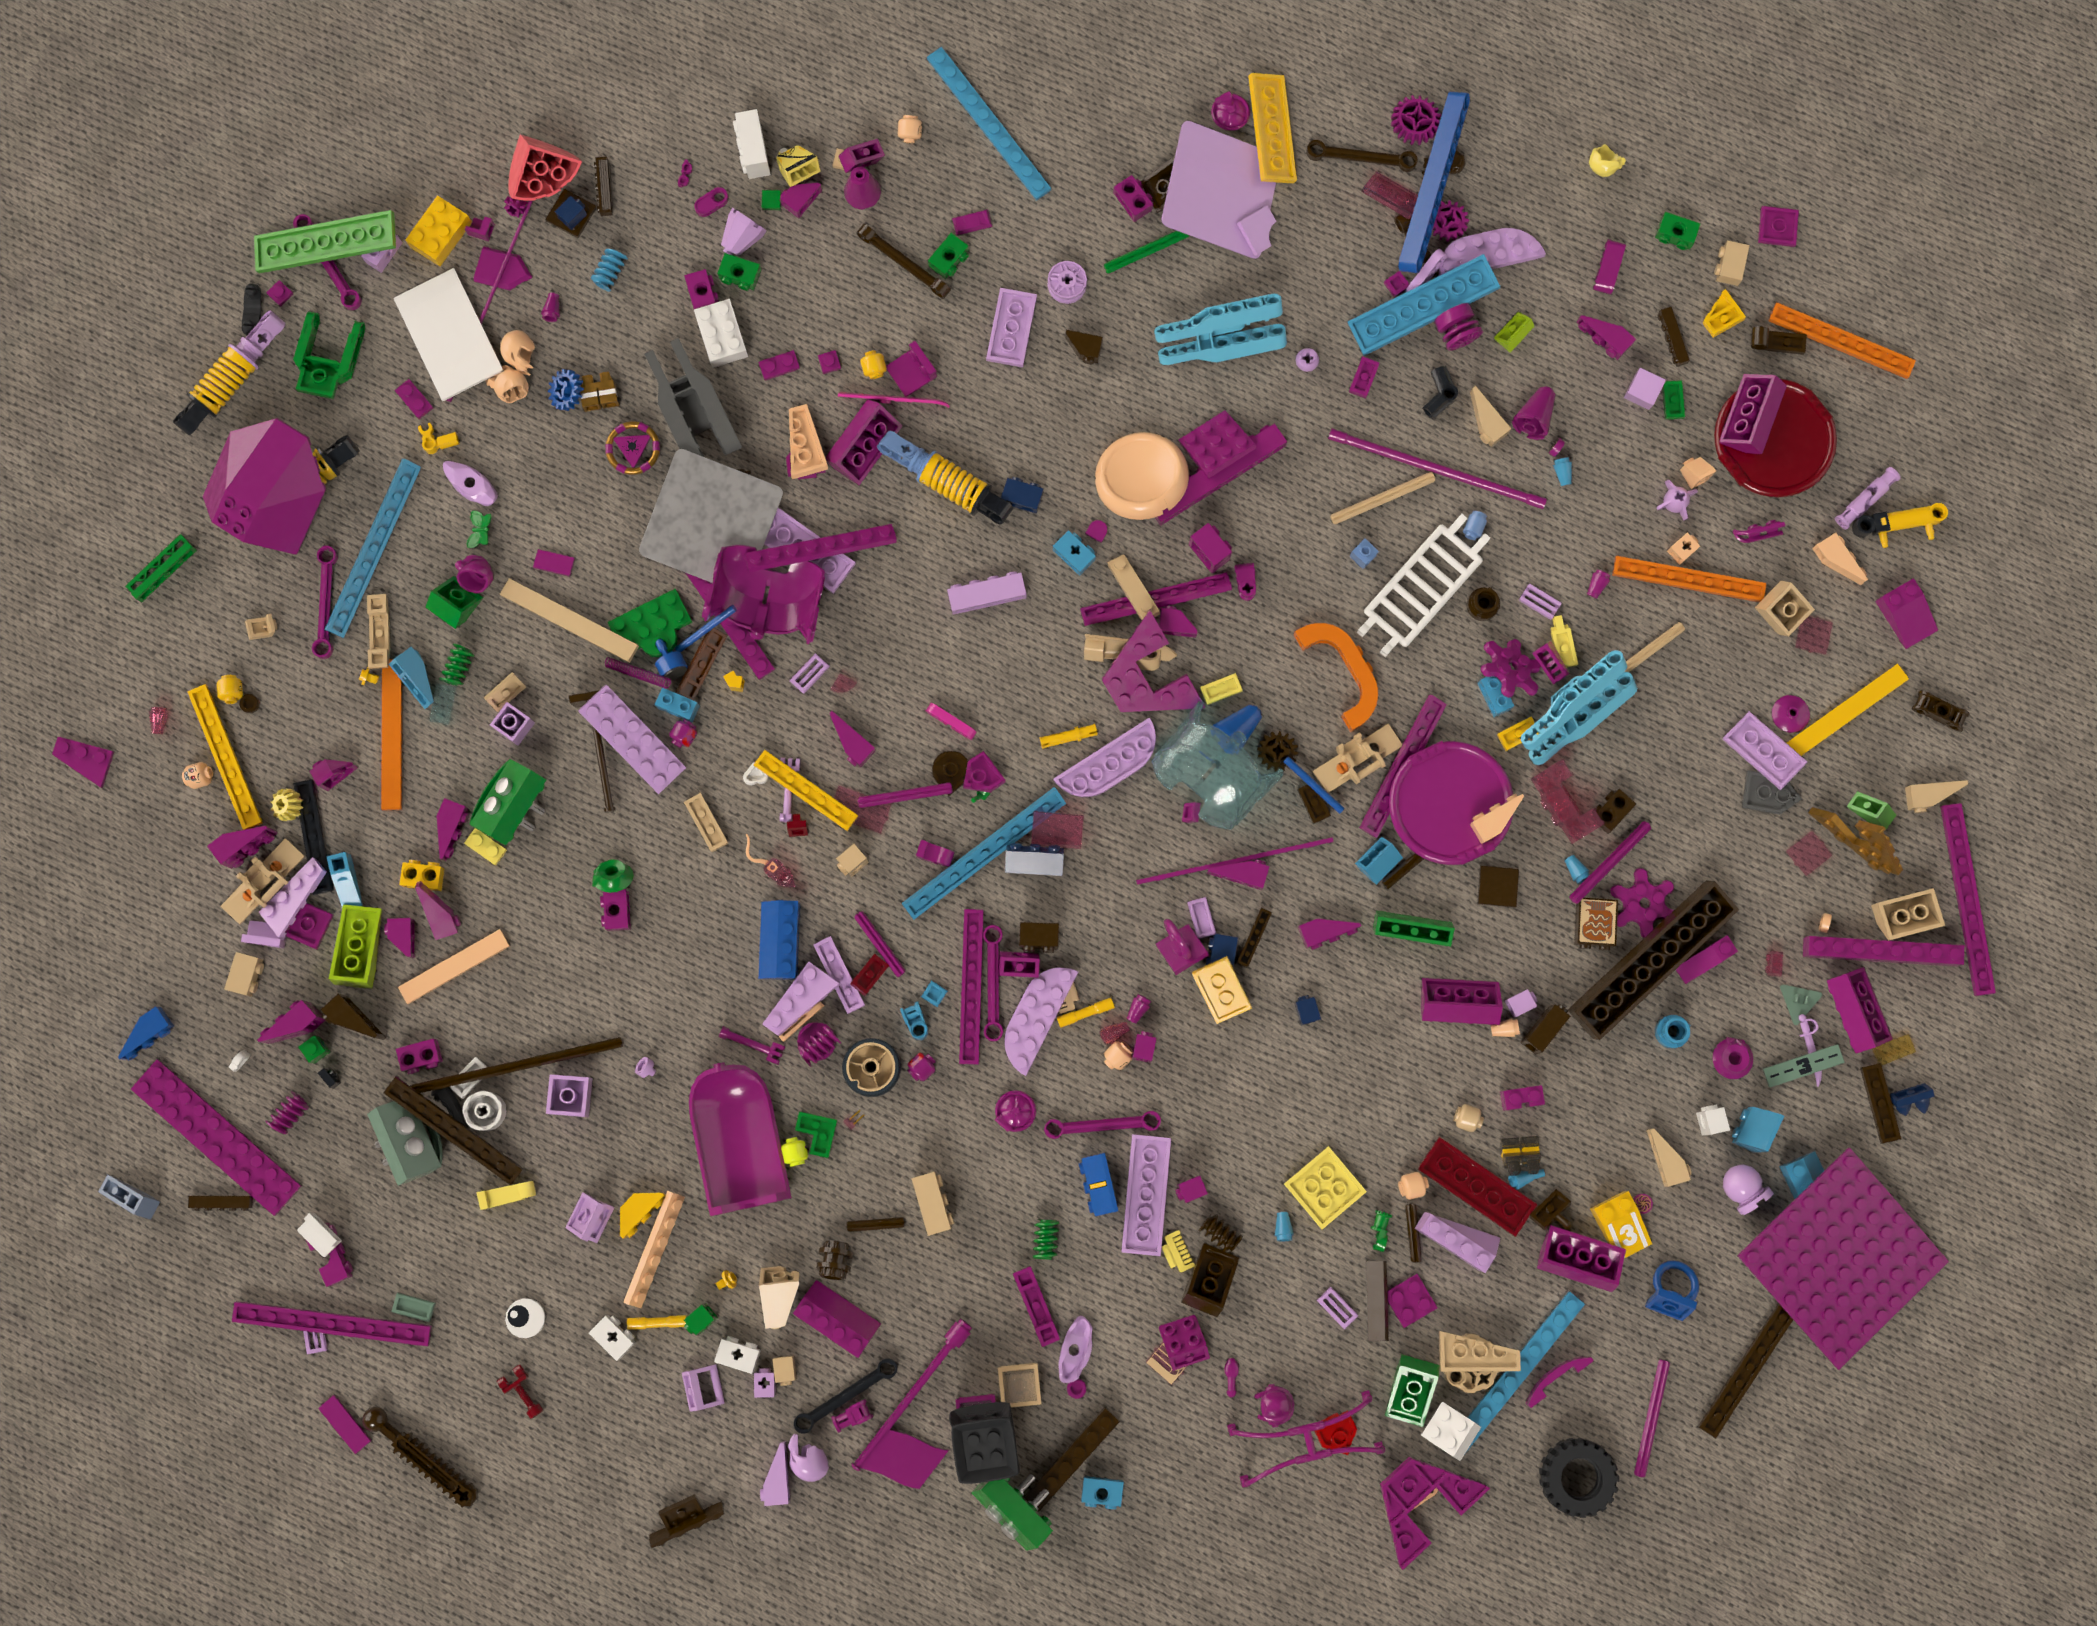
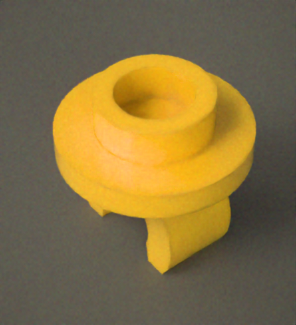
(366, 676)
(729, 1279)

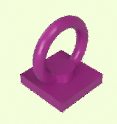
(1181, 947)

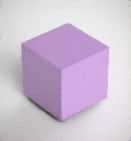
(1644, 388)
(512, 723)

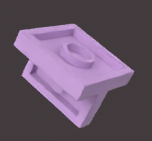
(589, 1218)

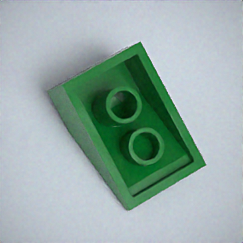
(1412, 1390)

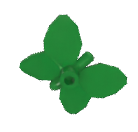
(481, 531)

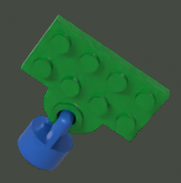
(654, 630)

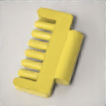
(1173, 1256)

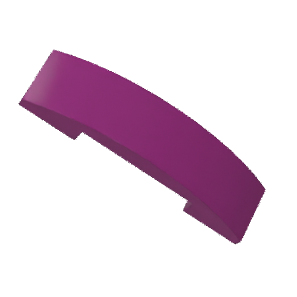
(1036, 1306)
(1537, 1393)

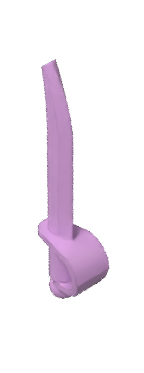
(1809, 1040)

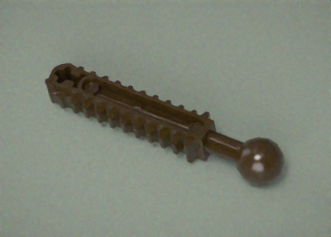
(376, 1420)

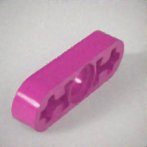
(947, 718)

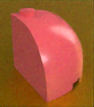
(540, 169)

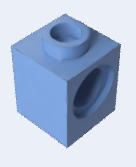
(1364, 553)

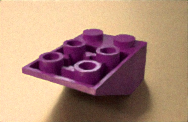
(234, 847)
(298, 1021)

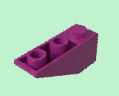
(1610, 336)
(449, 822)
(1321, 930)

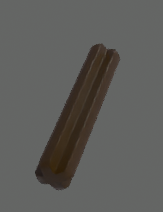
(1402, 870)
(875, 1224)
(1413, 1234)

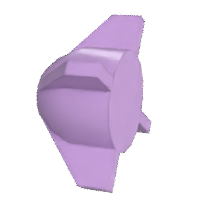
(1676, 499)

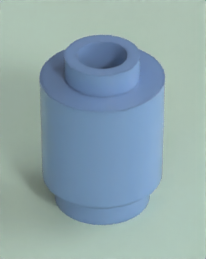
(1475, 525)

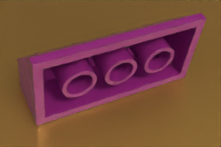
(1753, 413)
(857, 447)
(1461, 1001)
(1859, 1010)
(1581, 1259)
(837, 1318)

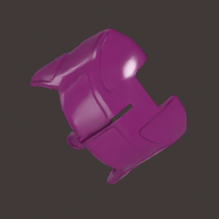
(790, 600)

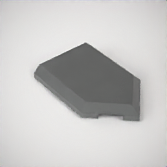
(1766, 797)

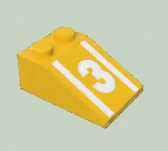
(1622, 1223)

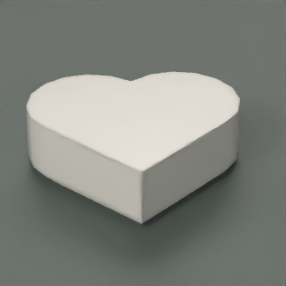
(754, 776)
(239, 1060)

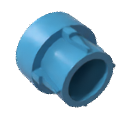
(1681, 1026)

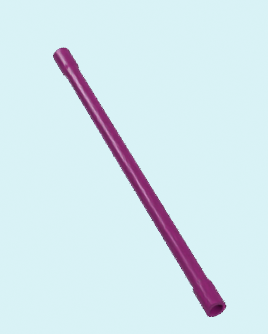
(1344, 438)

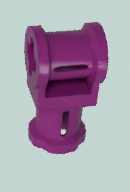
(853, 1414)

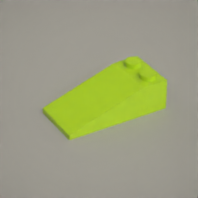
(356, 947)

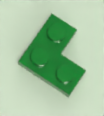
(821, 1128)

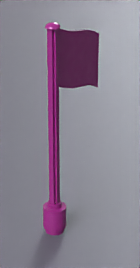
(900, 1454)

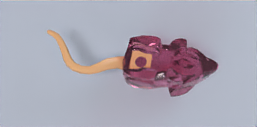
(773, 869)

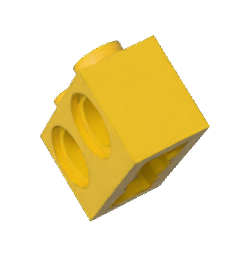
(422, 875)

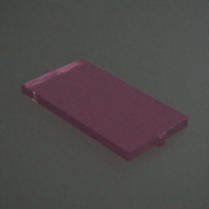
(870, 817)

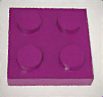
(1410, 1300)

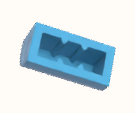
(1379, 860)

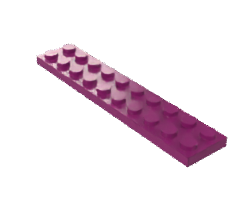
(216, 1137)

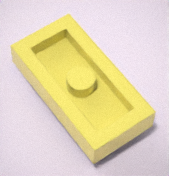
(485, 846)

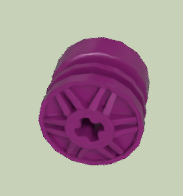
(1459, 327)

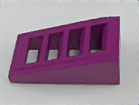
(1538, 654)

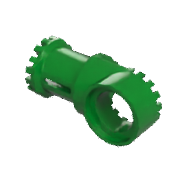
(1380, 1225)

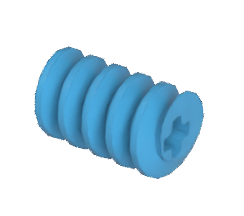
(607, 268)

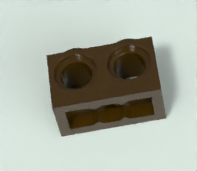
(1616, 814)

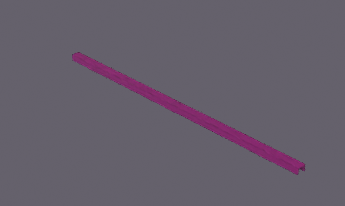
(1233, 861)

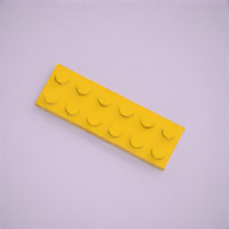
(1272, 128)

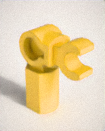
(432, 445)

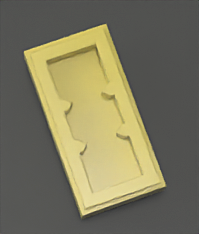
(1221, 689)

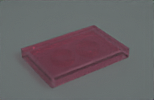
(1391, 194)

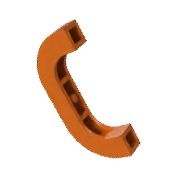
(1352, 657)

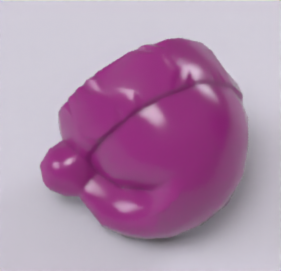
(474, 573)

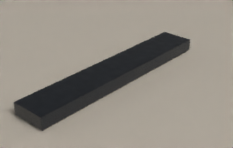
(312, 831)

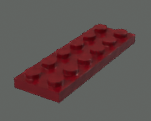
(1477, 1186)

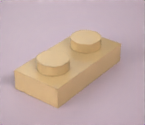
(504, 692)

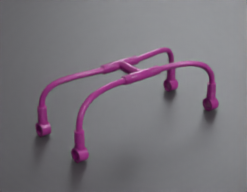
(1306, 1430)

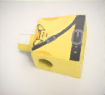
(797, 164)

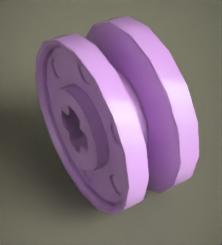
(1067, 292)

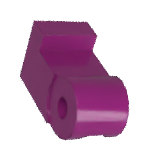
(934, 854)

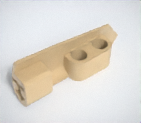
(1103, 647)

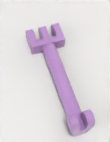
(786, 816)

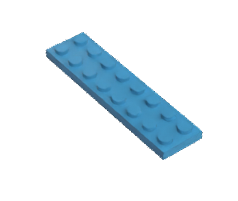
(1423, 304)

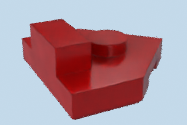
(1338, 1434)

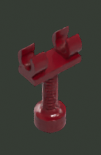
(533, 1409)

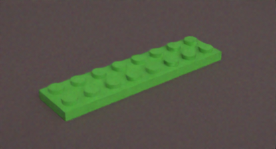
(325, 241)

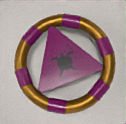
(632, 447)

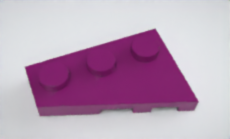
(84, 758)

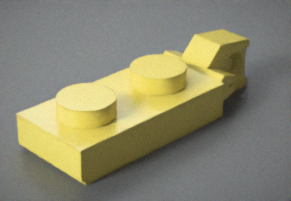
(1563, 642)

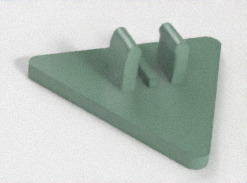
(1799, 1001)

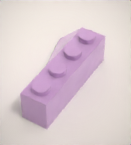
(1465, 1242)

